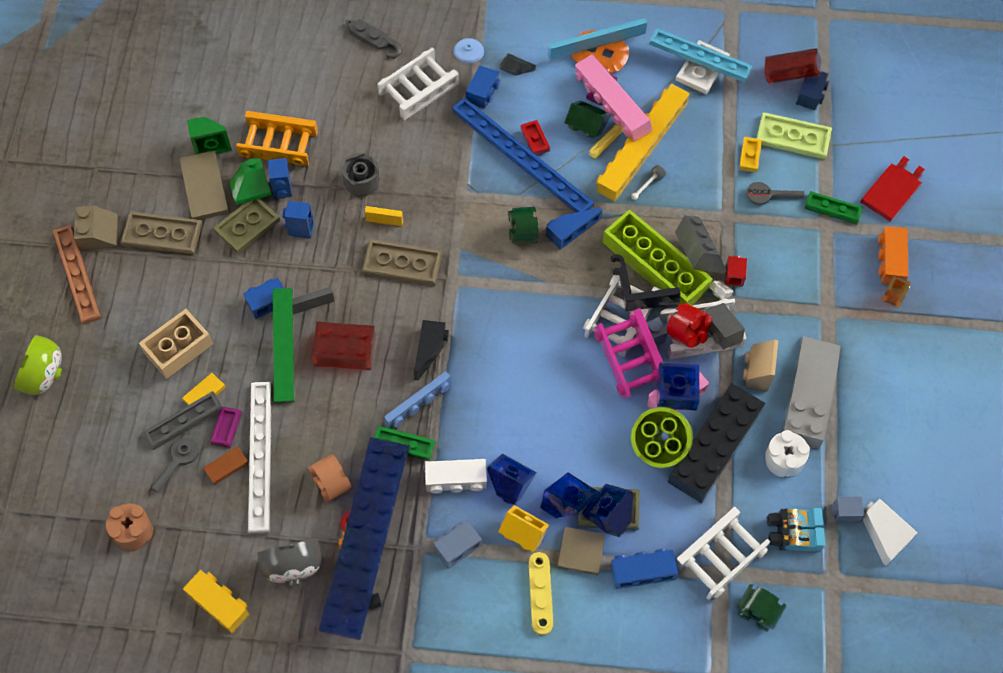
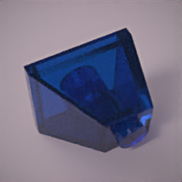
(510, 478)
(567, 496)
(611, 510)

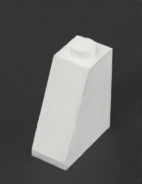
(887, 530)

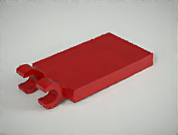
(893, 189)

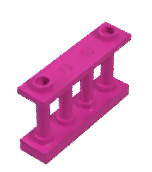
(643, 339)

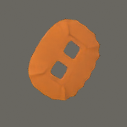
(611, 64)

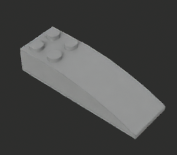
(812, 390)

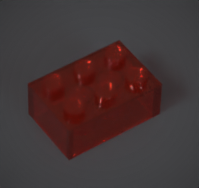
(343, 346)

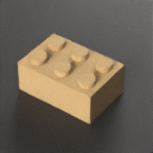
(176, 343)

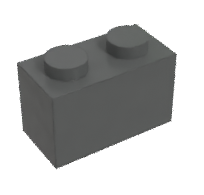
(725, 327)

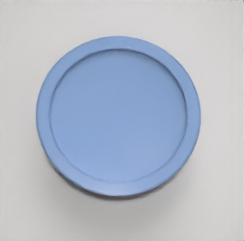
(468, 50)

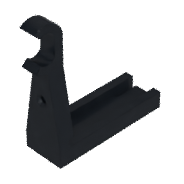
(644, 299)

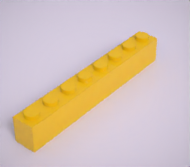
(634, 154)

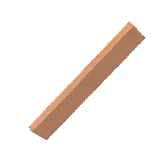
(77, 275)

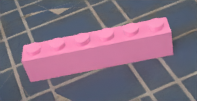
(613, 98)

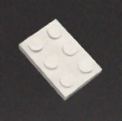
(698, 76)

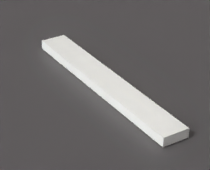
(260, 458)

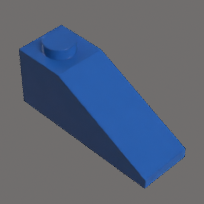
(570, 226)

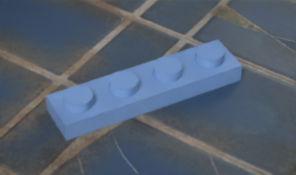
(413, 404)

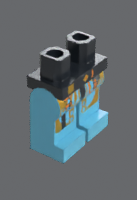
(797, 529)

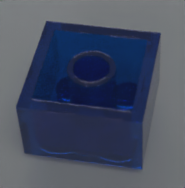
(678, 386)

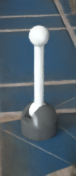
(656, 174)

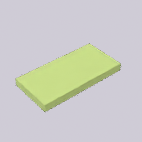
(794, 135)

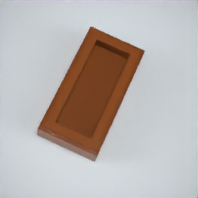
(225, 465)

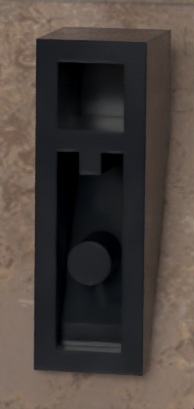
(430, 345)

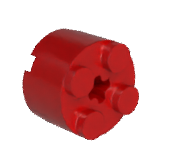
(689, 325)

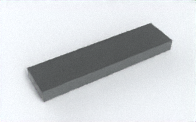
(183, 420)

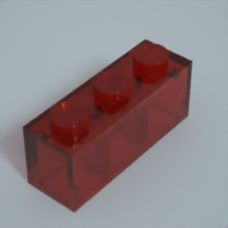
(792, 66)

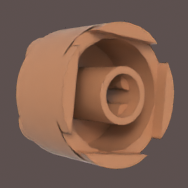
(329, 477)
(129, 526)

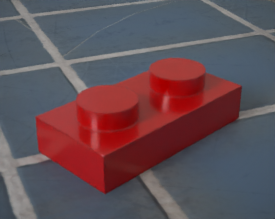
(535, 137)

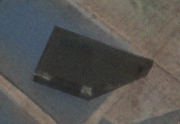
(516, 65)

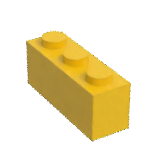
(217, 600)

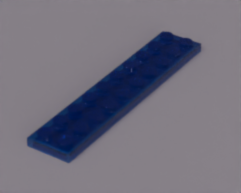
(364, 539)

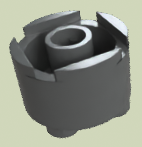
(361, 174)

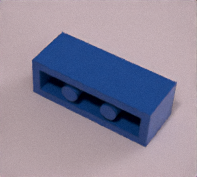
(644, 568)

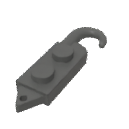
(373, 36)

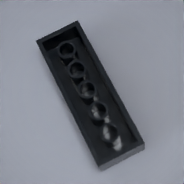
(716, 443)

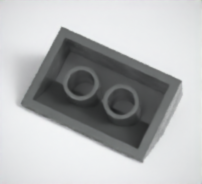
(699, 245)

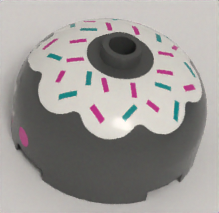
(290, 562)

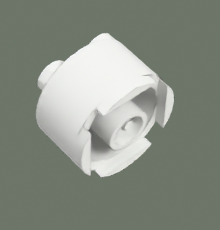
(796, 450)

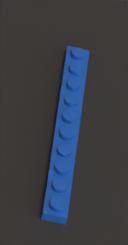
(522, 156)

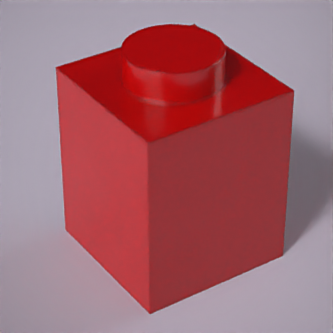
(735, 271)

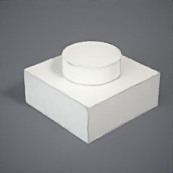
(720, 289)

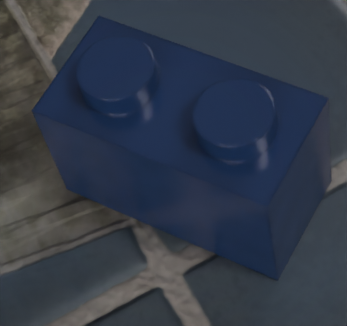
(811, 91)

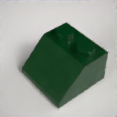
(587, 118)

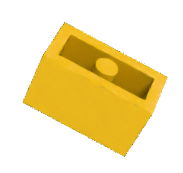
(523, 528)

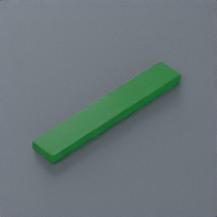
(283, 345)

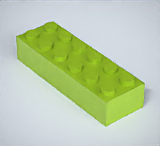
(655, 258)

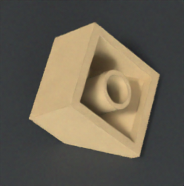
(760, 365)

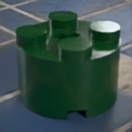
(524, 225)
(761, 607)

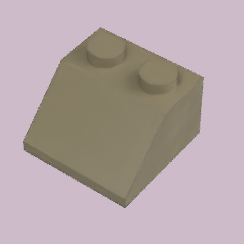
(95, 228)

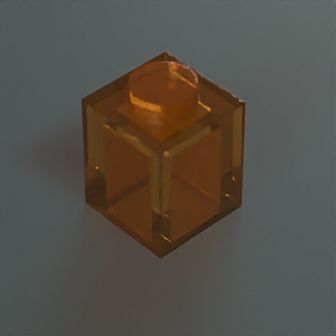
(896, 291)

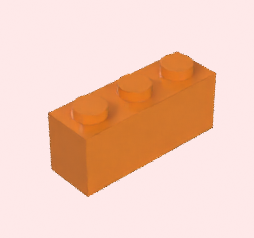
(893, 253)

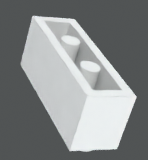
(456, 475)

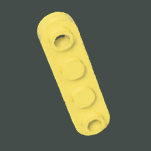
(540, 594)

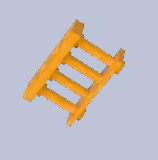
(282, 124)

